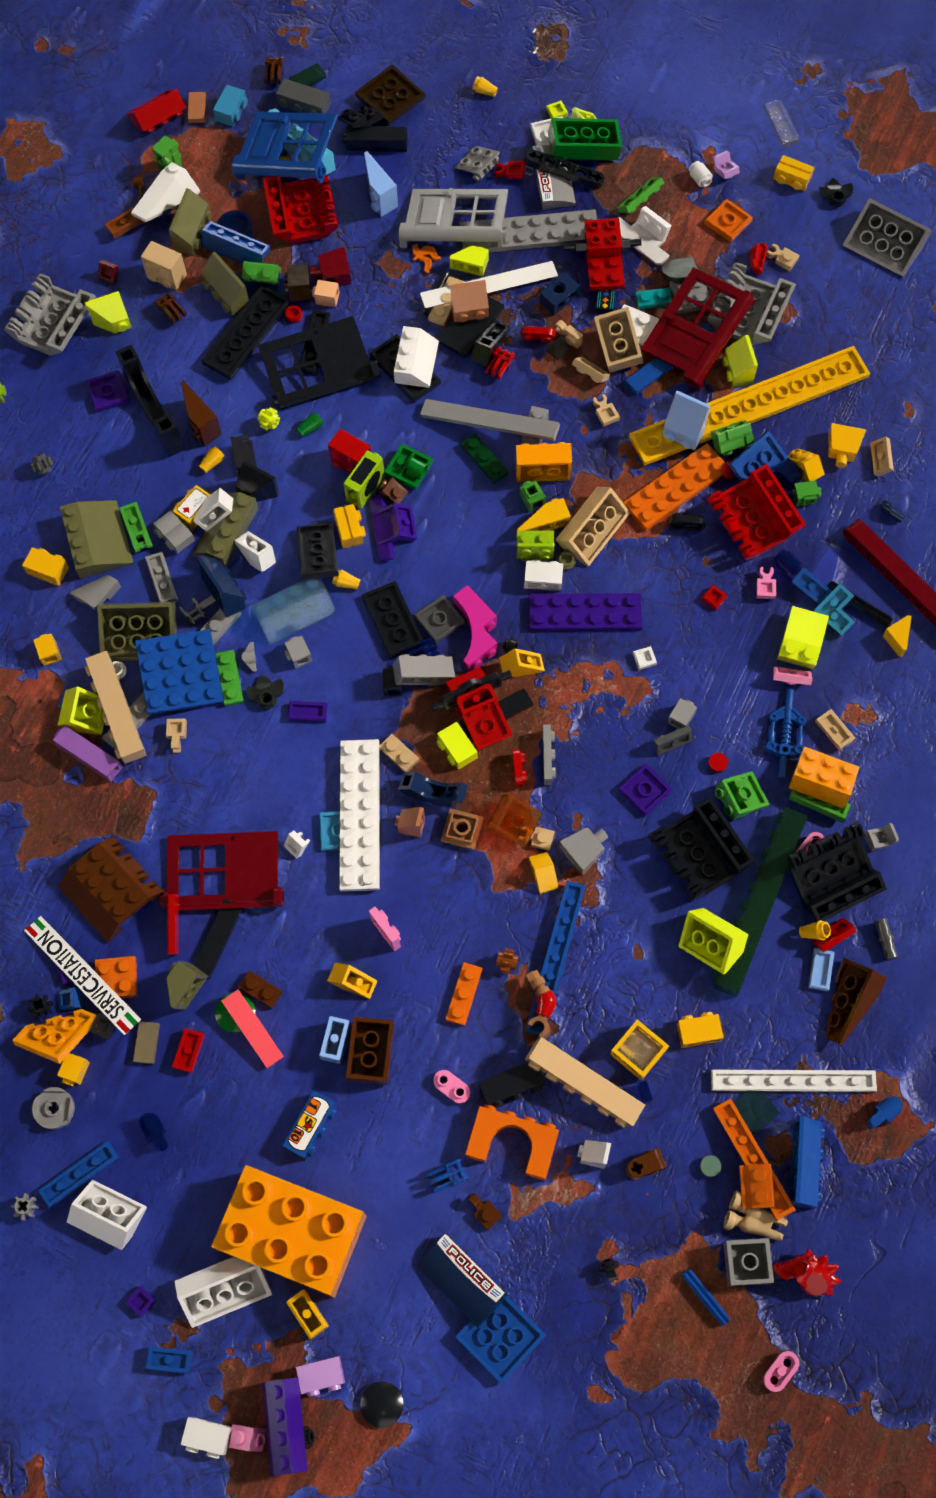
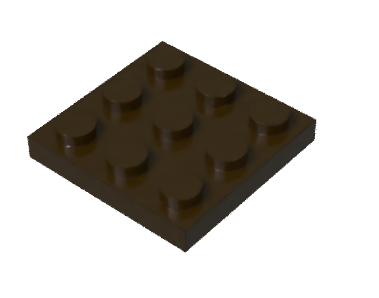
(391, 94)

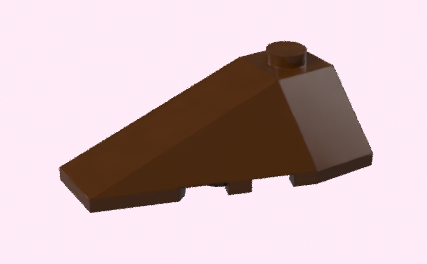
(854, 995)

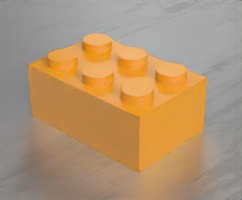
(543, 462)
(824, 777)

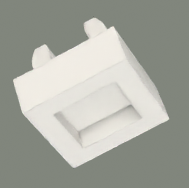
(296, 844)

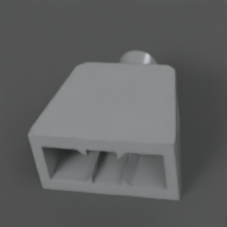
(584, 848)

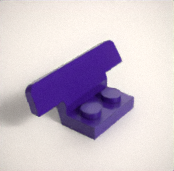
(390, 525)

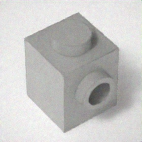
(297, 651)

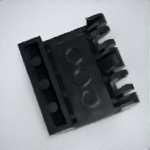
(702, 849)
(834, 873)

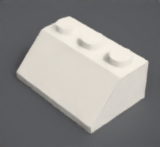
(415, 357)
(106, 1214)

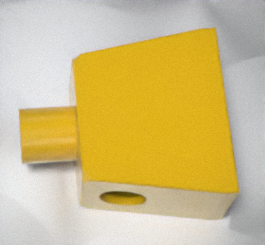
(844, 443)

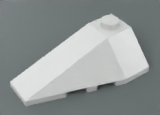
(164, 192)

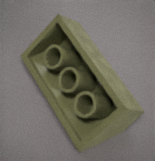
(219, 540)

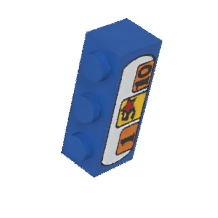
(310, 1125)

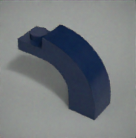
(432, 791)

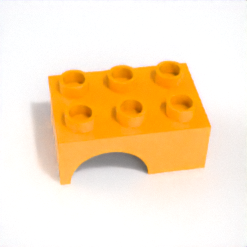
(289, 1231)

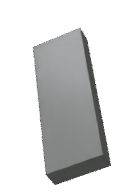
(161, 578)

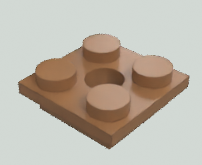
(466, 839)

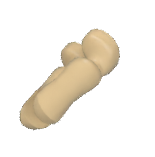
(755, 1222)

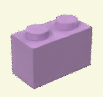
(320, 1375)

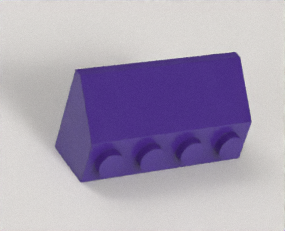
(284, 1426)

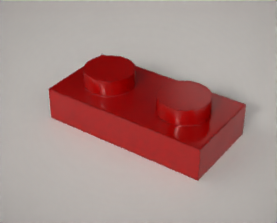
(839, 931)
(188, 1050)

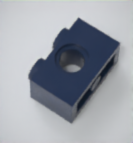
(559, 293)

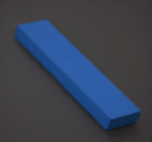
(78, 1174)

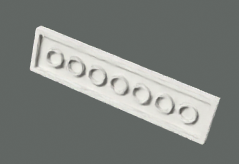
(359, 815)

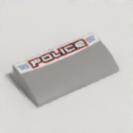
(553, 190)

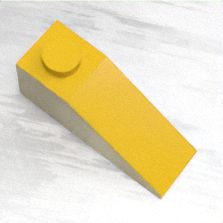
(548, 517)

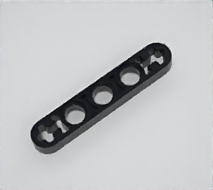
(572, 168)

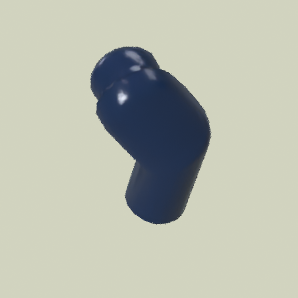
(886, 507)

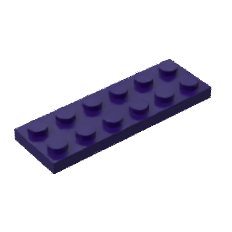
(585, 612)

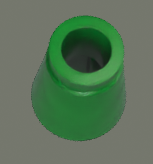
(310, 424)

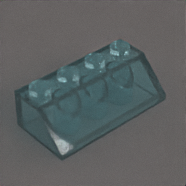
(292, 609)

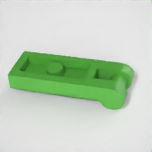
(136, 526)

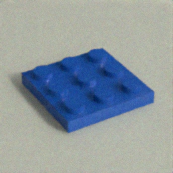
(502, 1339)

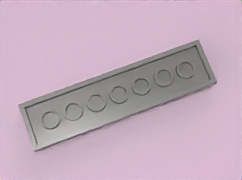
(537, 230)

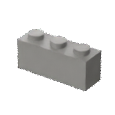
(423, 670)

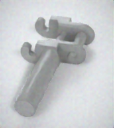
(198, 607)

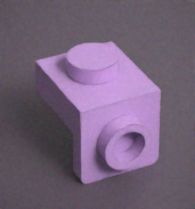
(724, 165)

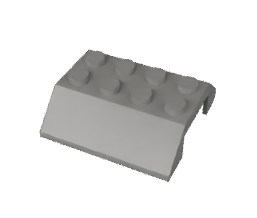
(769, 305)
(48, 318)

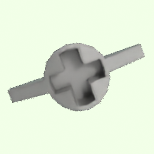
(249, 657)

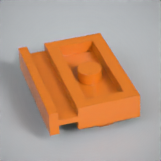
(757, 1186)

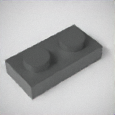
(673, 740)

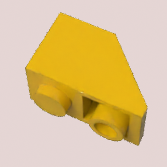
(809, 463)

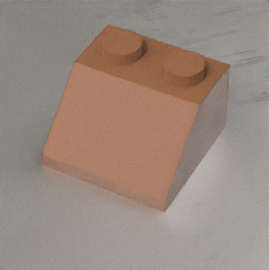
(469, 301)

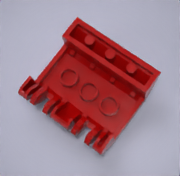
(300, 209)
(757, 513)

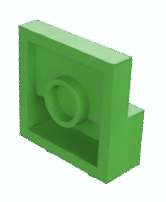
(741, 795)

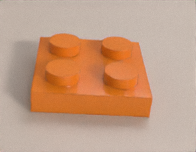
(119, 974)

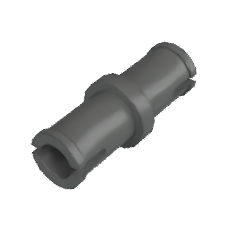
(886, 939)

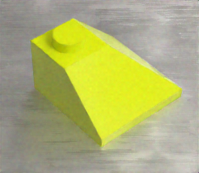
(109, 313)

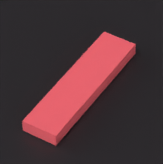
(252, 1028)

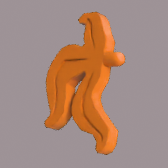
(425, 251)

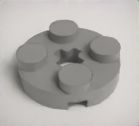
(45, 1100)

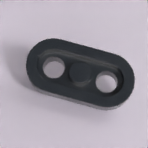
(686, 522)

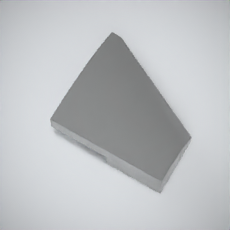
(97, 591)

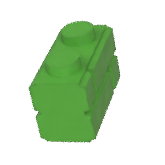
(166, 152)
(261, 273)
(732, 437)

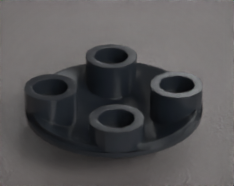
(381, 1404)

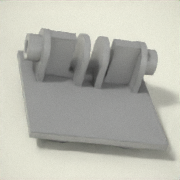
(479, 162)

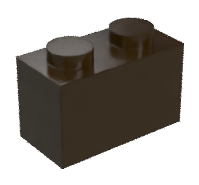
(297, 282)

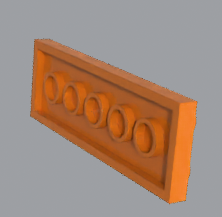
(675, 487)

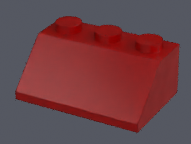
(157, 110)

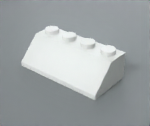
(221, 1290)

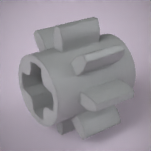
(19, 1207)

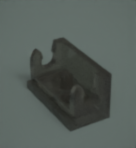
(243, 451)

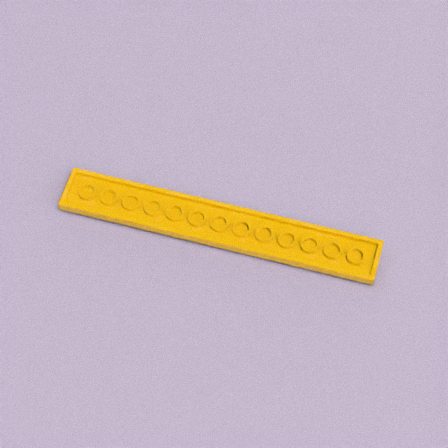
(761, 400)

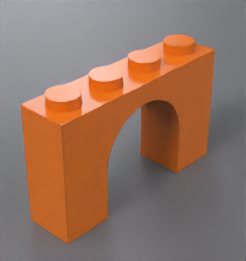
(490, 1122)

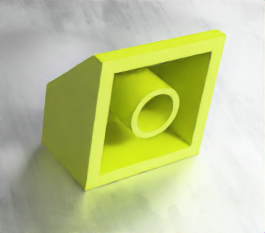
(740, 363)
(81, 712)

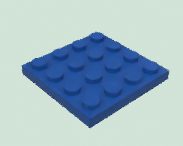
(179, 671)

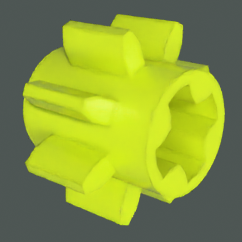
(268, 418)

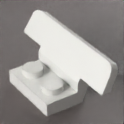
(653, 233)

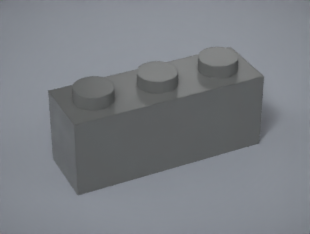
(302, 98)

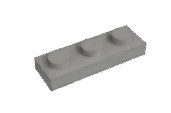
(548, 755)

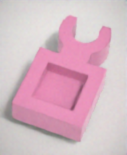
(766, 586)

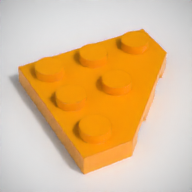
(56, 1036)

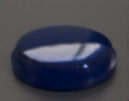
(237, 221)

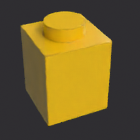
(47, 649)
(73, 1069)

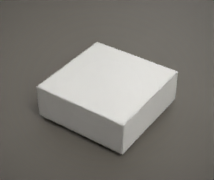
(644, 658)

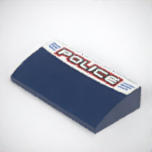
(462, 1280)

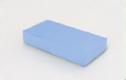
(821, 970)

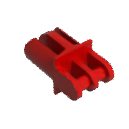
(499, 363)

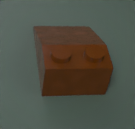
(202, 418)

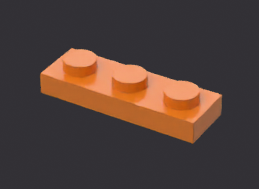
(464, 994)

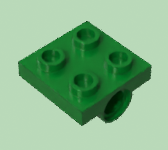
(408, 466)

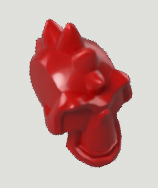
(811, 1272)

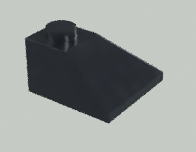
(256, 483)

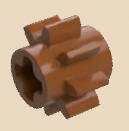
(507, 961)

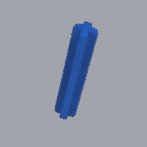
(706, 1297)

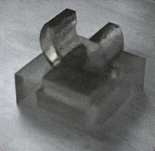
(558, 347)
(102, 1027)

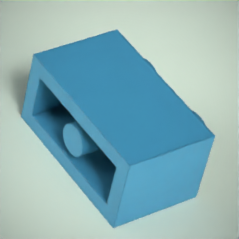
(230, 105)

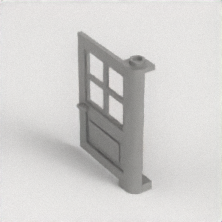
(433, 211)

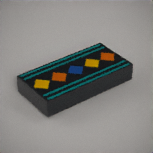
(605, 301)

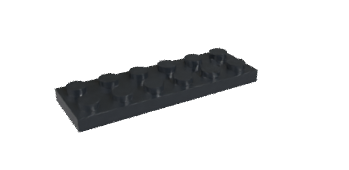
(246, 332)

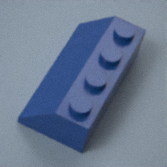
(806, 1163)

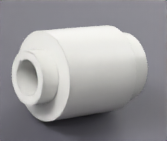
(700, 174)

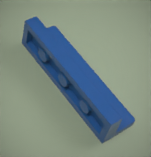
(233, 244)

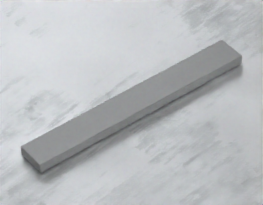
(490, 419)

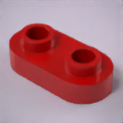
(542, 333)
(519, 775)

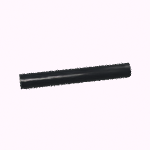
(441, 283)

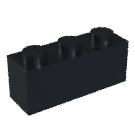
(511, 1085)

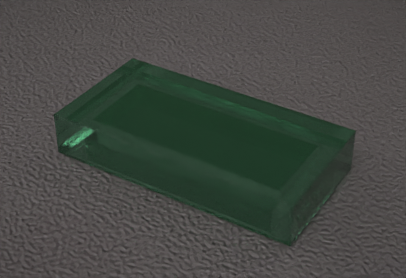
(309, 76)

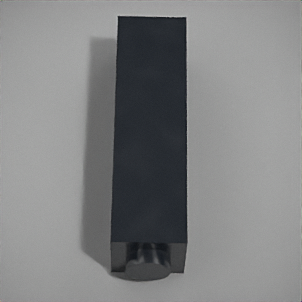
(376, 138)

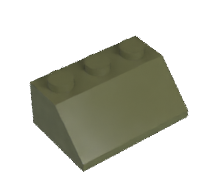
(188, 223)
(224, 285)

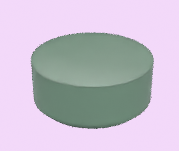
(710, 1166)

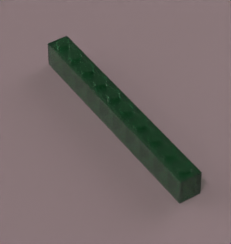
(762, 895)

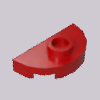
(757, 257)

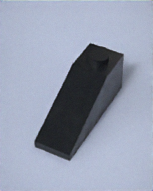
(489, 342)

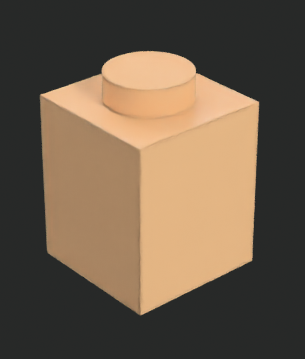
(326, 293)

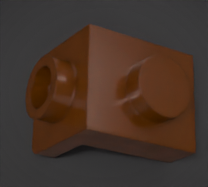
(392, 490)

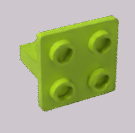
(535, 545)

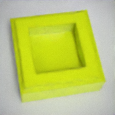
(557, 110)

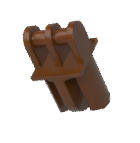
(274, 68)
(170, 307)

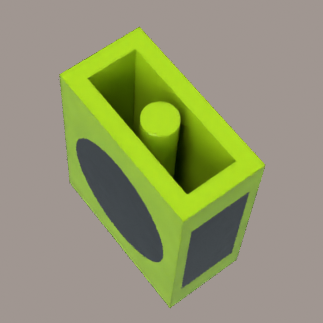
(364, 479)

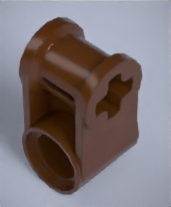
(649, 1163)

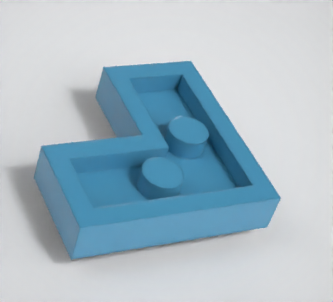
(833, 606)

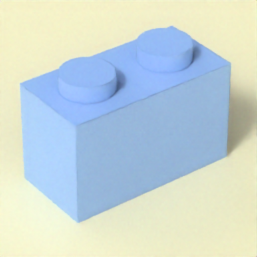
(335, 1040)

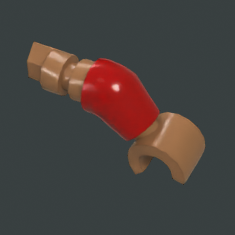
(545, 1002)

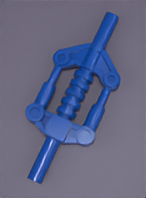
(784, 750)

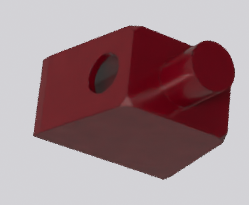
(333, 267)

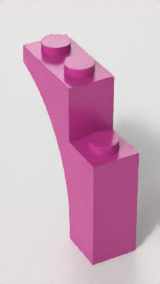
(480, 621)

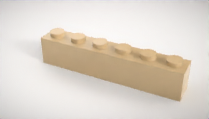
(115, 706)
(585, 1082)

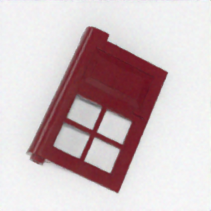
(684, 342)
(248, 870)

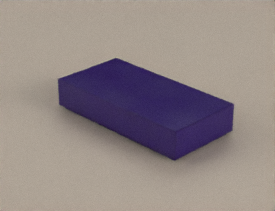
(307, 711)

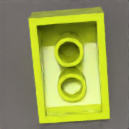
(803, 638)

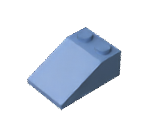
(381, 187)
(686, 420)

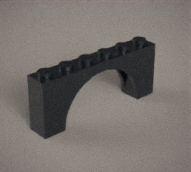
(160, 421)

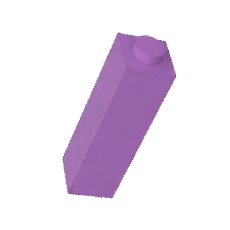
(87, 753)

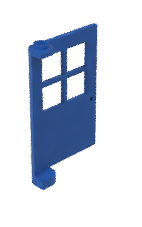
(267, 138)

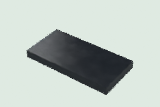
(462, 335)
(386, 358)
(317, 551)
(392, 618)

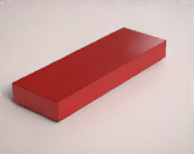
(173, 924)

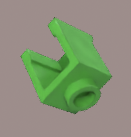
(528, 487)
(806, 493)

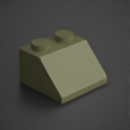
(184, 983)

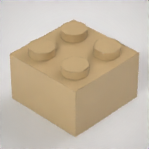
(163, 265)

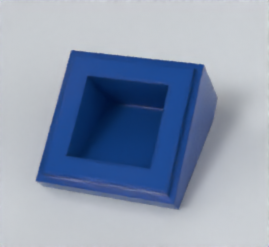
(71, 999)

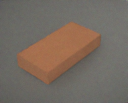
(197, 107)

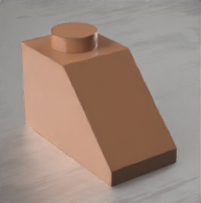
(411, 821)

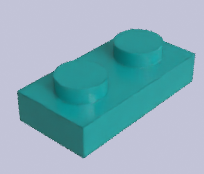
(653, 298)

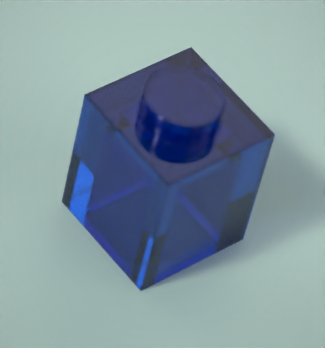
(788, 474)

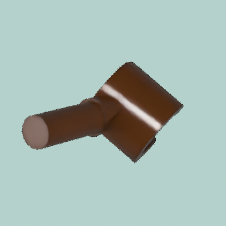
(138, 182)

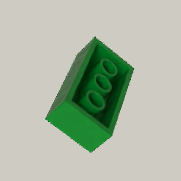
(585, 139)

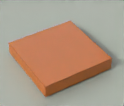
(728, 220)

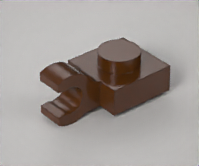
(486, 1214)

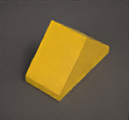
(898, 635)
(544, 872)

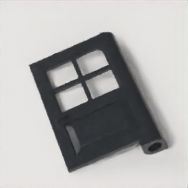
(339, 355)

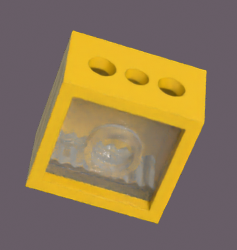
(639, 1050)

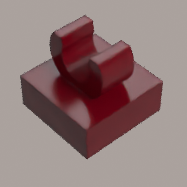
(108, 271)

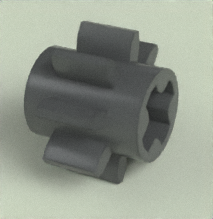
(41, 463)

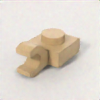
(176, 730)

